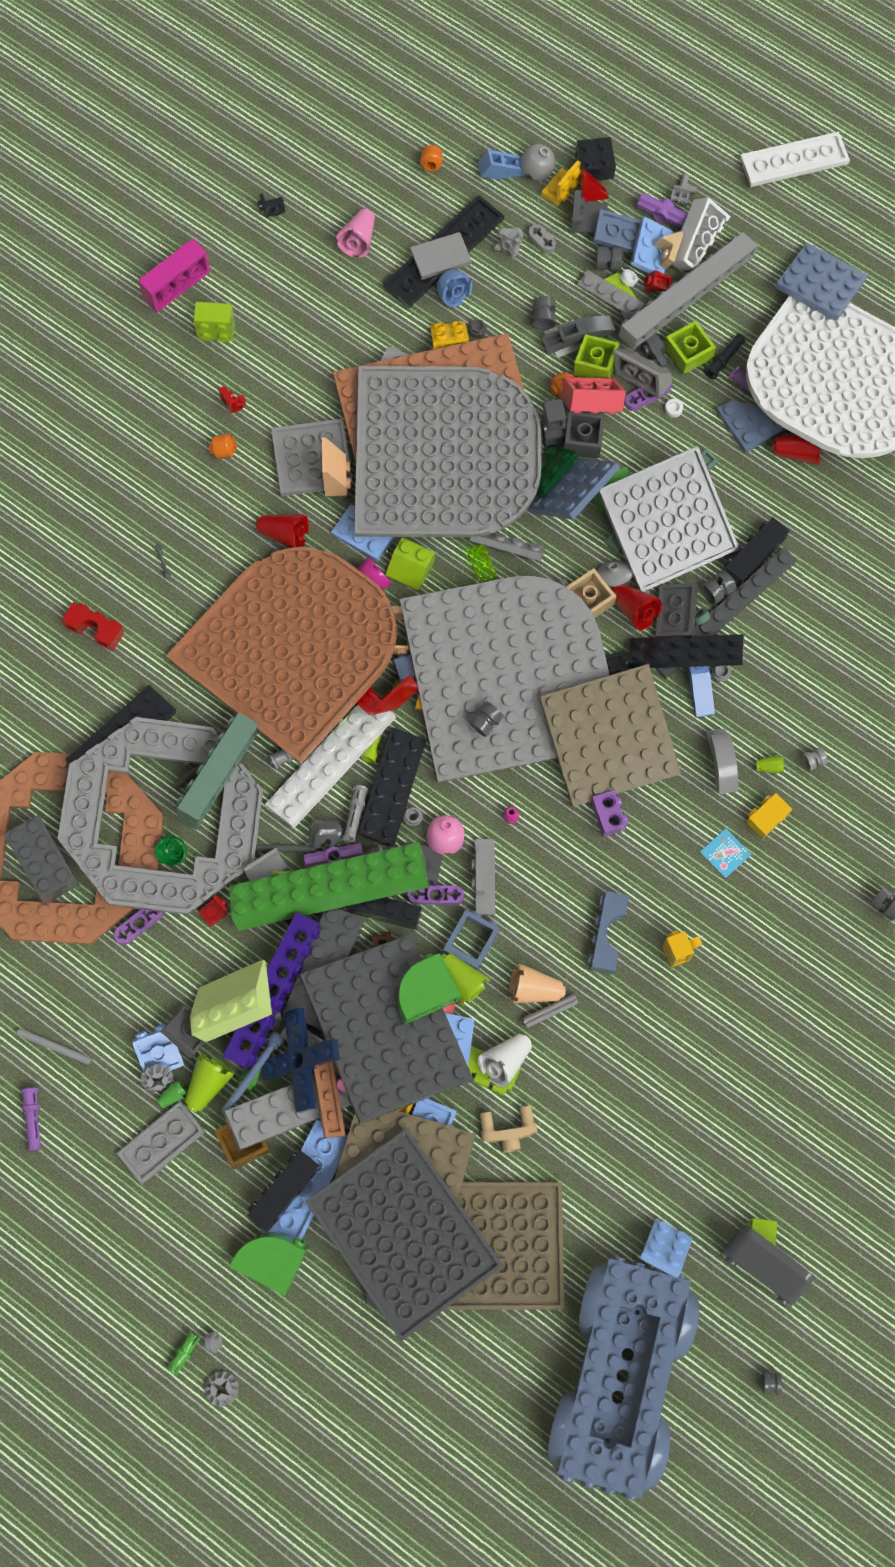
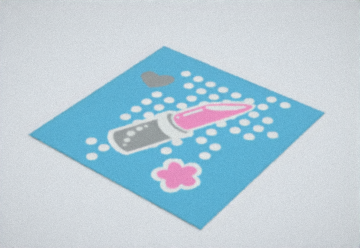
(725, 853)

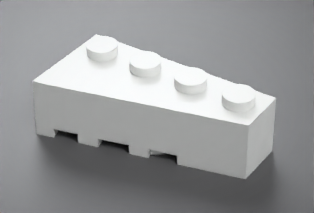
(699, 230)

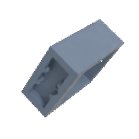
(476, 918)

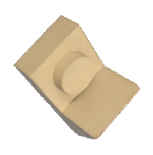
(670, 246)

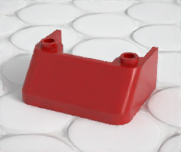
(373, 704)

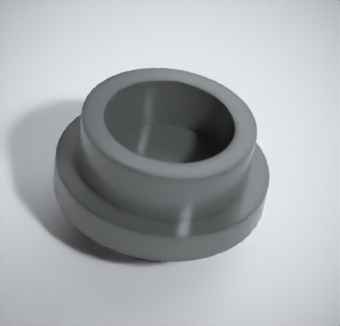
(477, 327)

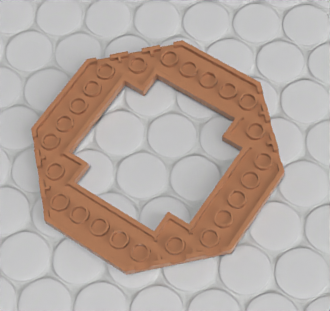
(67, 921)

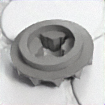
(156, 1071)
(231, 1387)

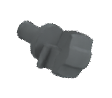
(325, 829)

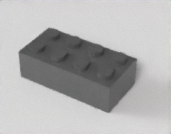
(41, 859)

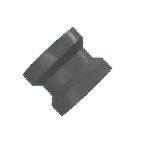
(771, 1383)

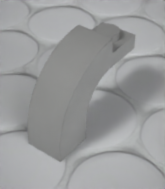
(724, 760)

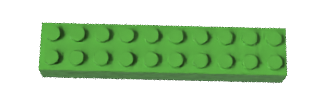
(328, 886)

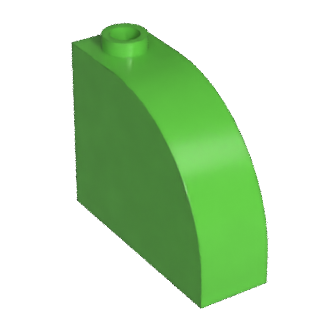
(426, 989)
(271, 1260)

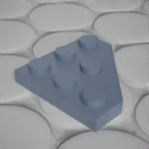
(748, 424)

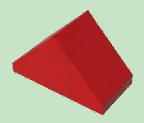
(591, 188)

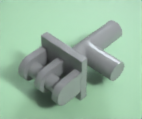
(682, 192)

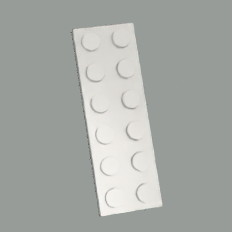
(794, 159)

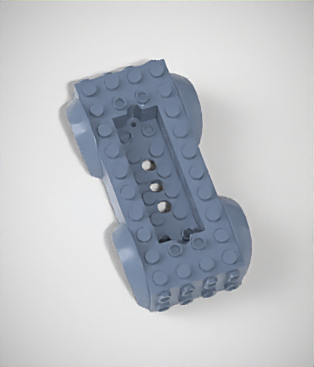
(627, 1442)

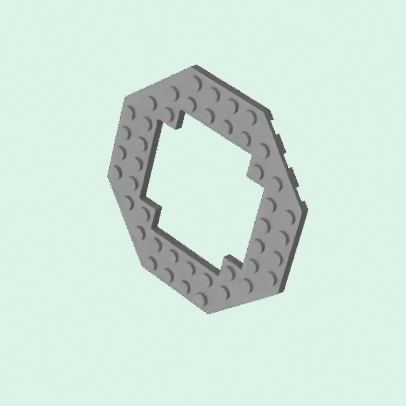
(145, 887)

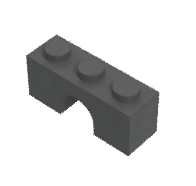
(552, 422)

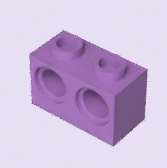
(604, 814)

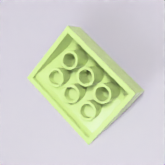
(231, 1002)

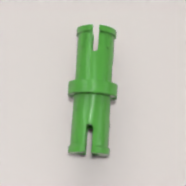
(183, 1353)

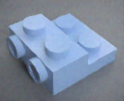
(156, 1049)

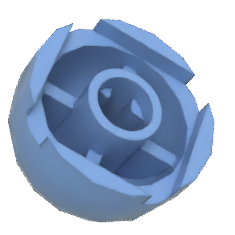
(454, 287)

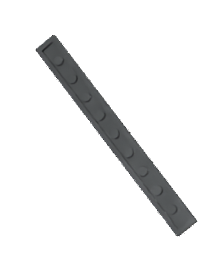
(741, 597)

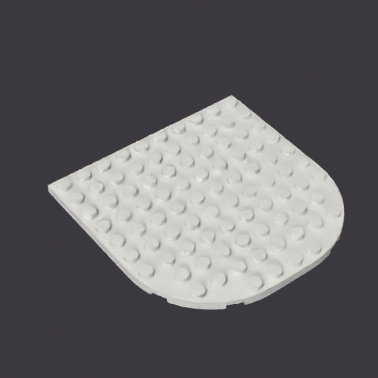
(828, 378)

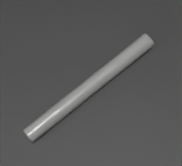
(54, 1046)

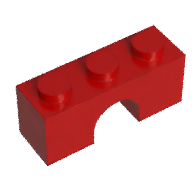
(80, 617)

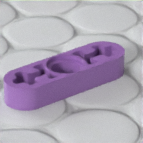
(643, 400)
(420, 901)
(138, 931)

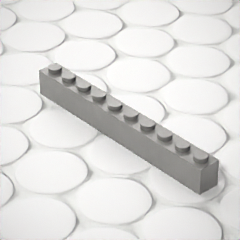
(687, 290)

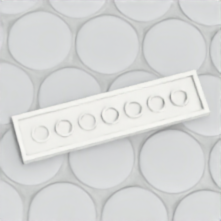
(327, 764)

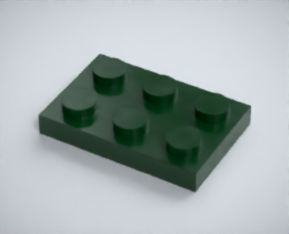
(553, 466)

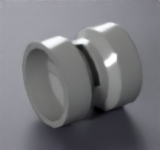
(814, 759)

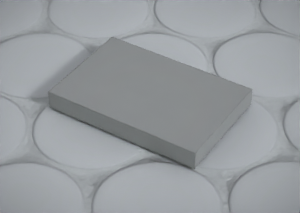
(440, 255)

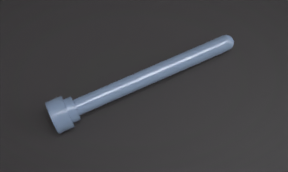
(273, 1043)

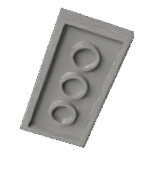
(161, 1142)

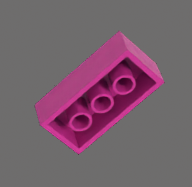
(174, 275)

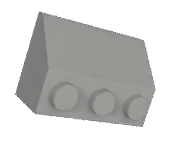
(642, 372)

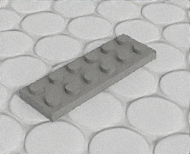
(271, 1116)

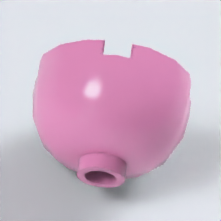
(445, 835)

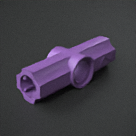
(662, 210)
(322, 857)

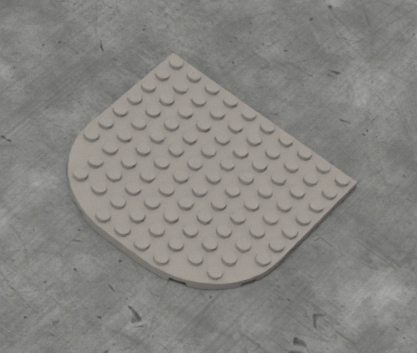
(443, 452)
(499, 646)

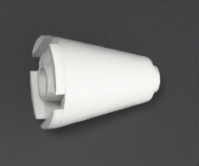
(505, 1059)

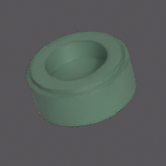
(701, 616)

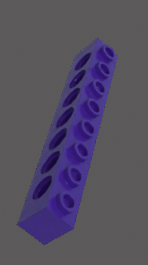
(280, 961)

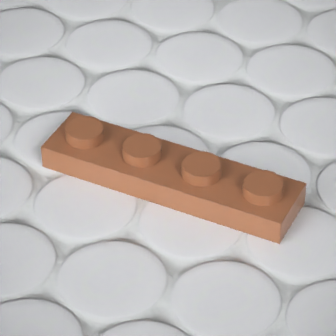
(328, 1101)

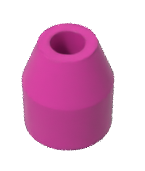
(511, 819)

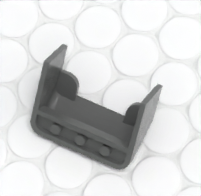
(768, 1265)

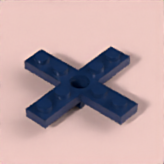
(300, 1060)

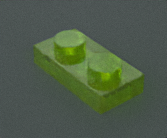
(482, 564)

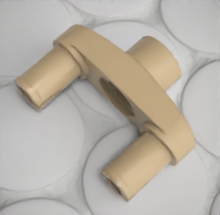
(509, 1137)

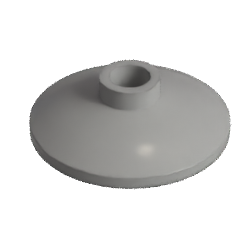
(615, 573)

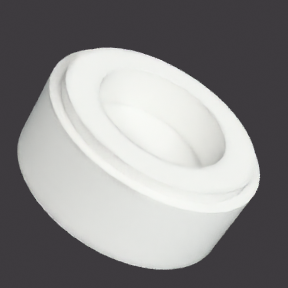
(628, 277)
(673, 408)

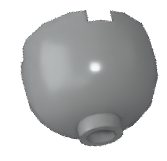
(538, 161)

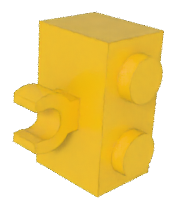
(679, 948)

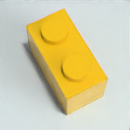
(769, 815)

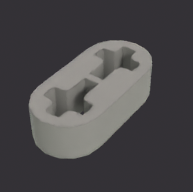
(540, 240)

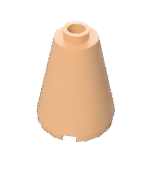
(533, 986)

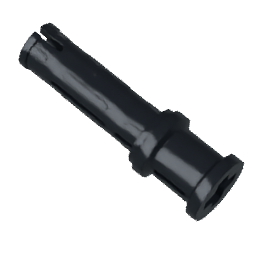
(720, 361)

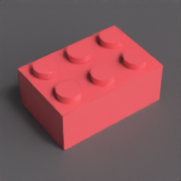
(593, 395)

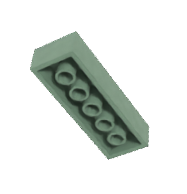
(216, 771)

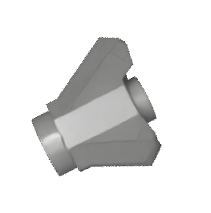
(510, 240)

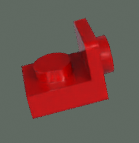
(657, 281)
(228, 398)
(214, 910)

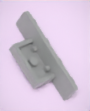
(484, 876)

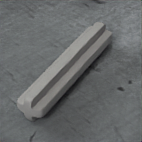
(550, 1011)

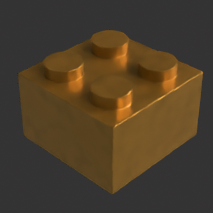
(235, 1157)

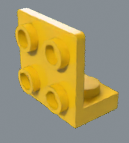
(562, 184)
(448, 334)

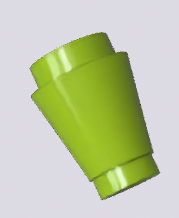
(770, 764)

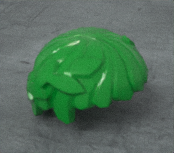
(170, 850)

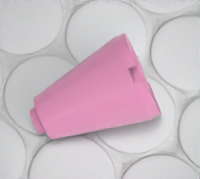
(357, 234)

